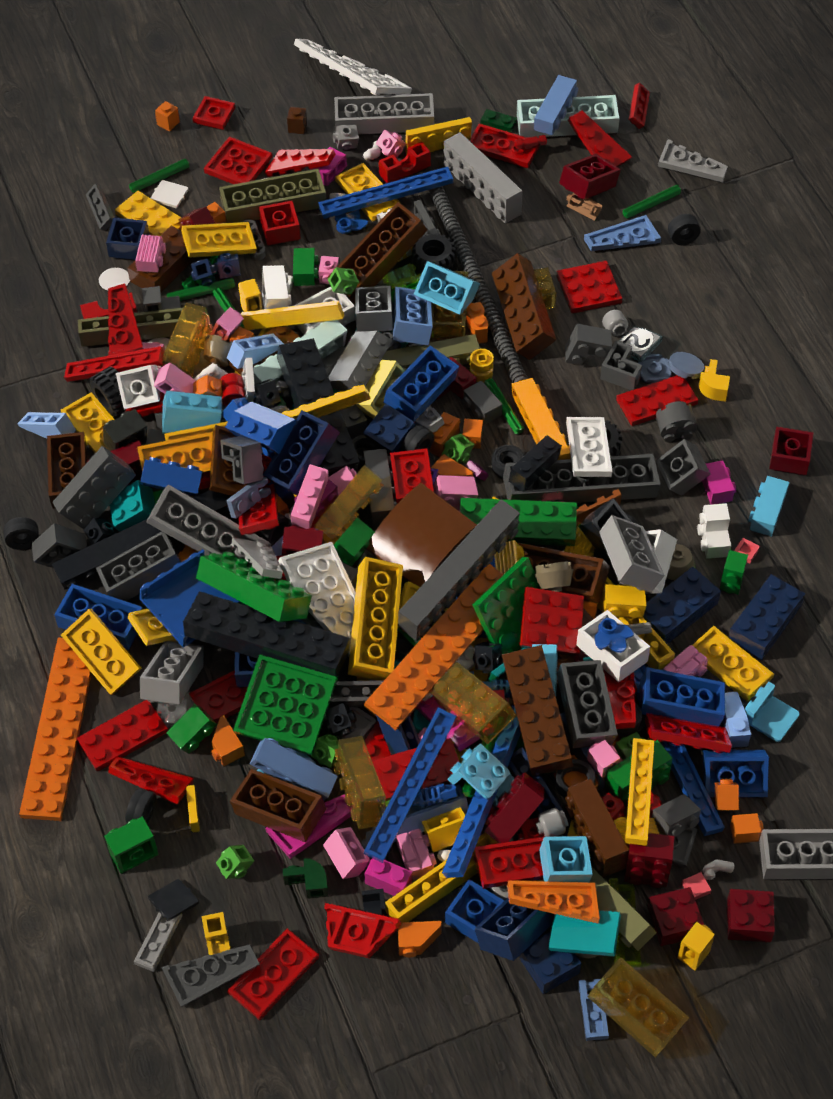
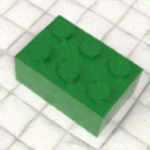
(618, 776)

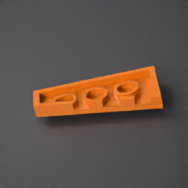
(561, 898)

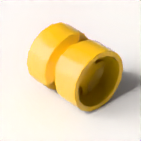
(481, 364)

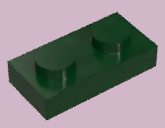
(498, 120)

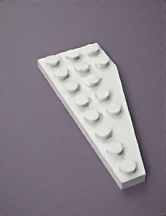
(356, 71)
(325, 578)

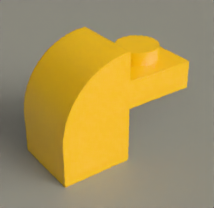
(712, 384)
(216, 933)

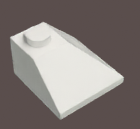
(138, 386)

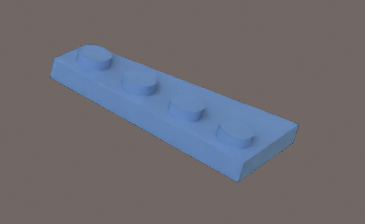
(625, 234)

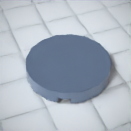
(686, 365)
(655, 369)

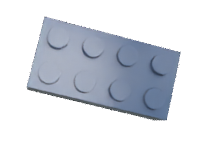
(411, 317)

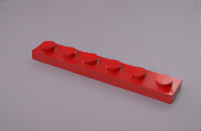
(121, 362)

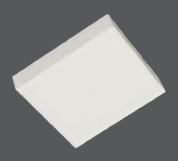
(248, 378)

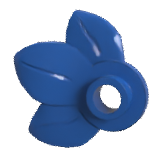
(350, 222)
(612, 635)

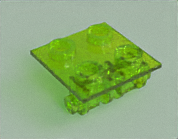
(402, 276)

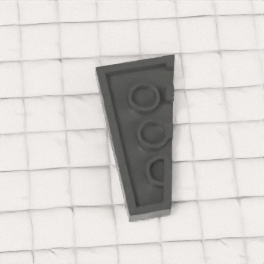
(202, 975)

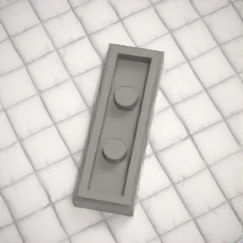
(156, 942)

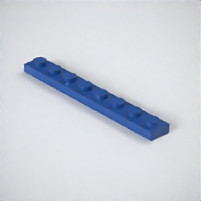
(385, 192)
(410, 785)

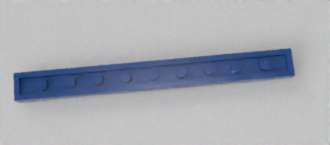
(689, 778)
(480, 807)

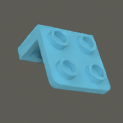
(770, 714)
(480, 770)

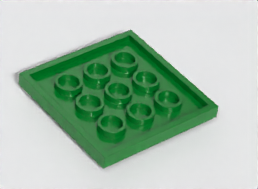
(502, 606)
(285, 704)

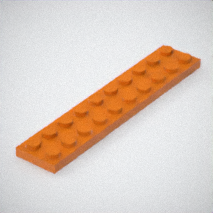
(432, 655)
(56, 736)

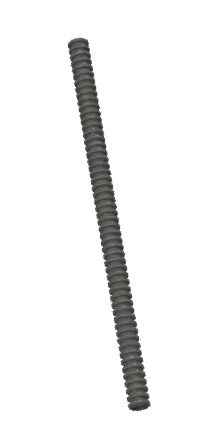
(483, 294)

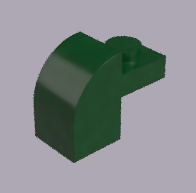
(311, 874)

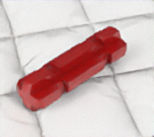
(530, 142)

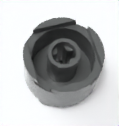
(676, 421)

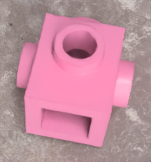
(391, 143)

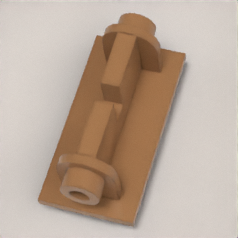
(585, 207)

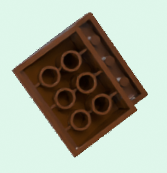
(420, 534)

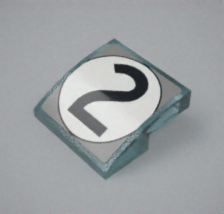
(642, 342)

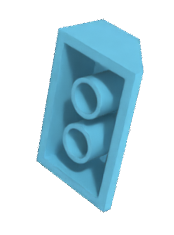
(446, 288)
(189, 411)

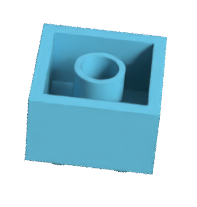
(565, 859)

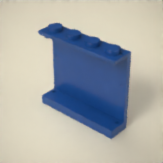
(173, 594)

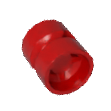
(232, 388)

